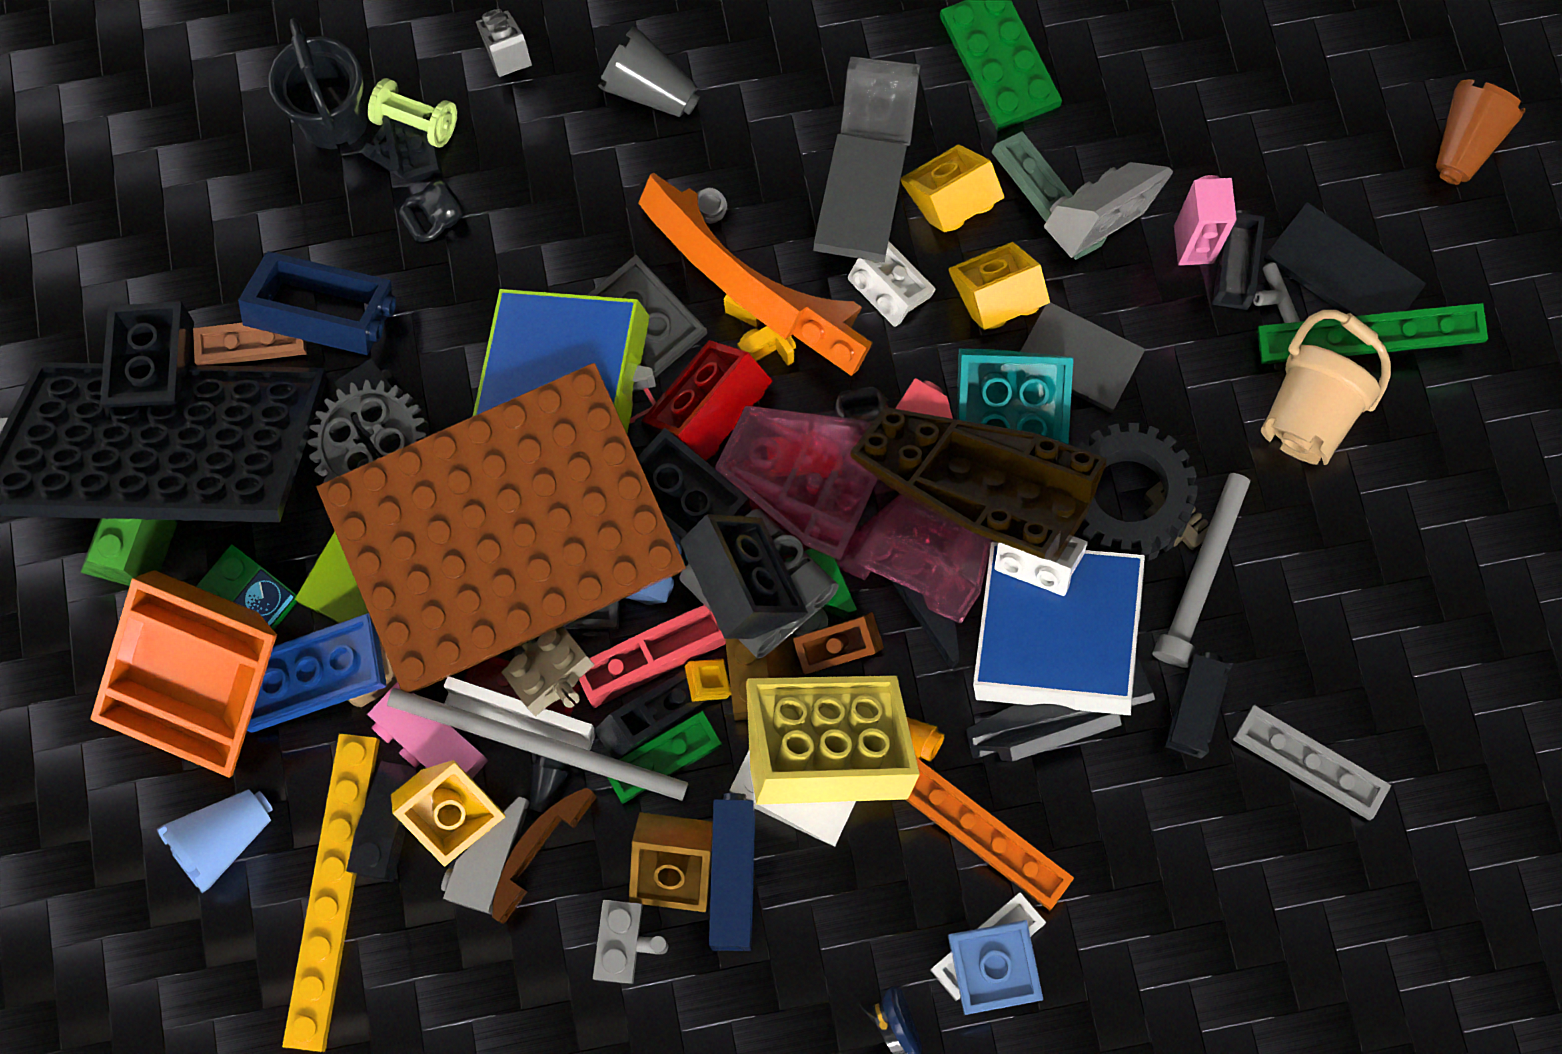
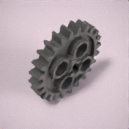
(397, 421)

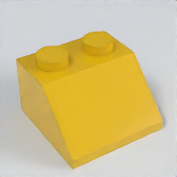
(953, 187)
(1000, 285)
(445, 810)

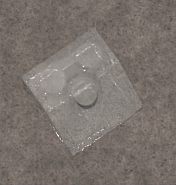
(880, 100)

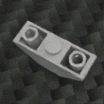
(503, 42)

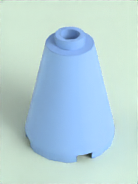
(215, 835)

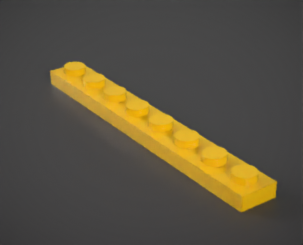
(330, 896)

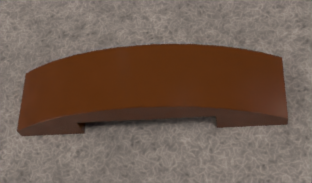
(510, 894)

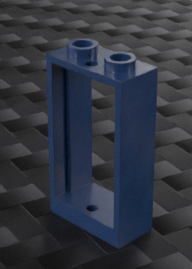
(275, 269)
(732, 873)

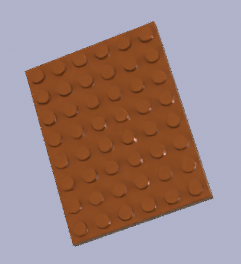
(500, 529)

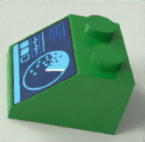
(249, 585)

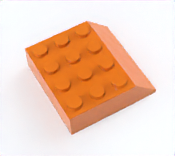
(184, 671)

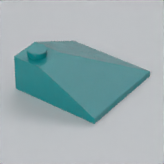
(1016, 391)

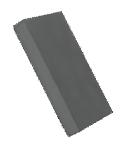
(671, 325)
(1100, 358)

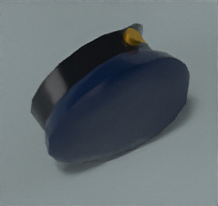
(895, 1022)

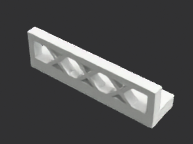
(514, 712)

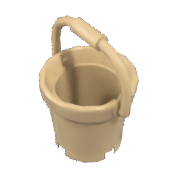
(1324, 392)

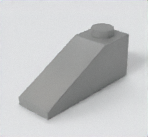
(480, 866)

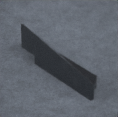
(1039, 727)

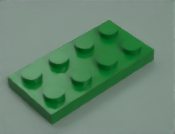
(1000, 60)

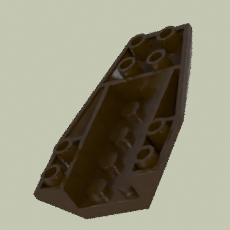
(985, 477)

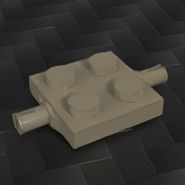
(548, 670)

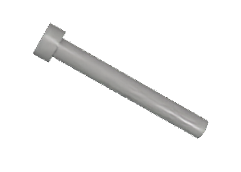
(1175, 646)

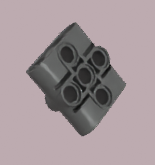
(810, 580)

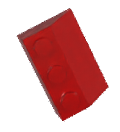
(709, 397)

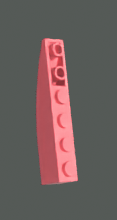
(651, 655)

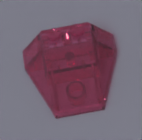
(801, 473)
(921, 554)

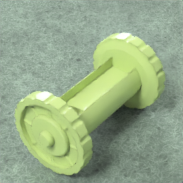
(388, 102)

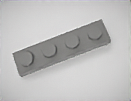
(1312, 762)

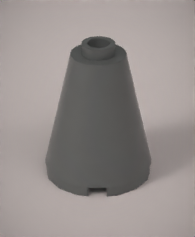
(648, 77)

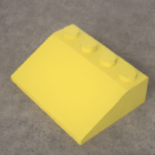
(829, 740)

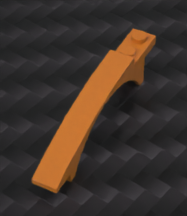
(813, 320)

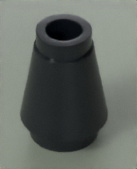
(546, 782)

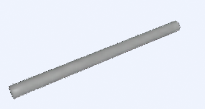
(537, 744)

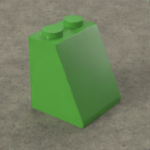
(128, 548)

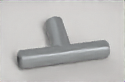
(1277, 294)

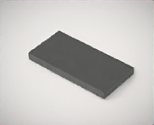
(860, 198)

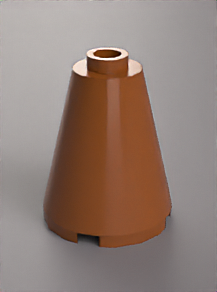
(1475, 128)

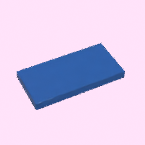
(319, 672)

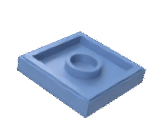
(995, 967)

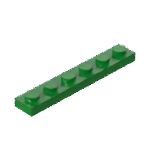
(1395, 330)

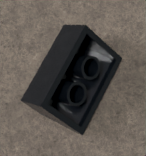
(687, 485)
(742, 576)

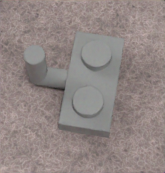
(621, 941)

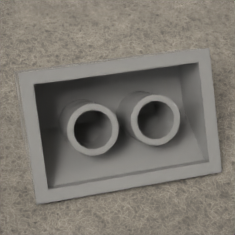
(1105, 205)

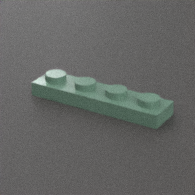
(1034, 176)

